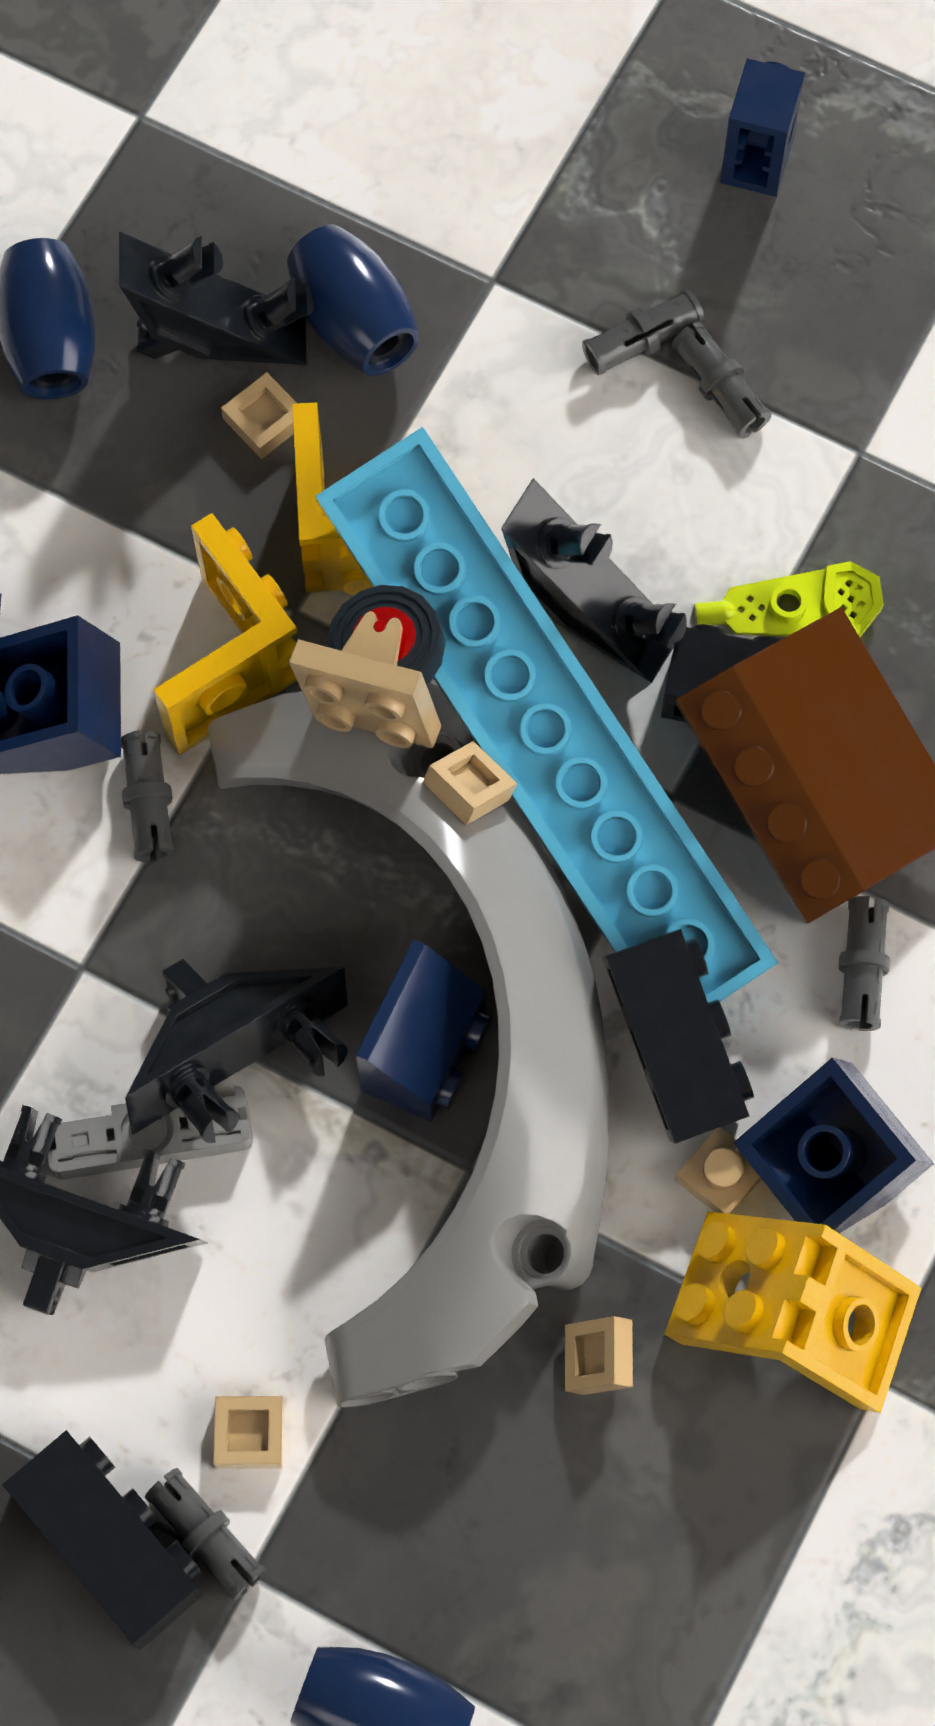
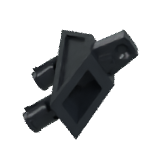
(206, 315)
(584, 588)
(226, 1027)
(73, 1233)

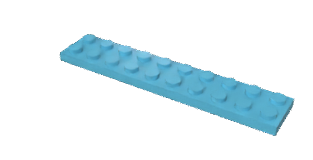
(542, 715)

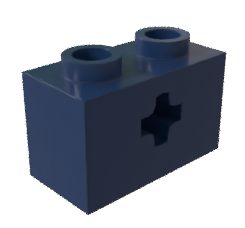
(762, 126)

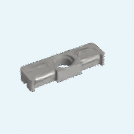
(105, 1143)

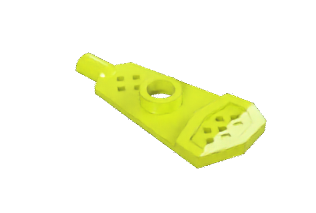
(817, 597)

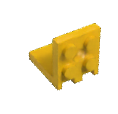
(324, 555)
(245, 668)
(796, 1303)

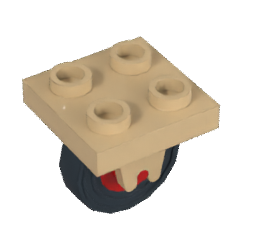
(376, 667)

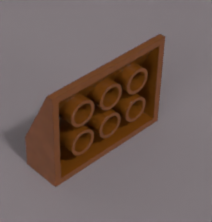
(818, 763)

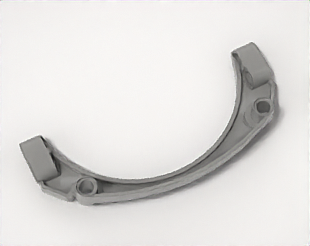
(550, 1112)

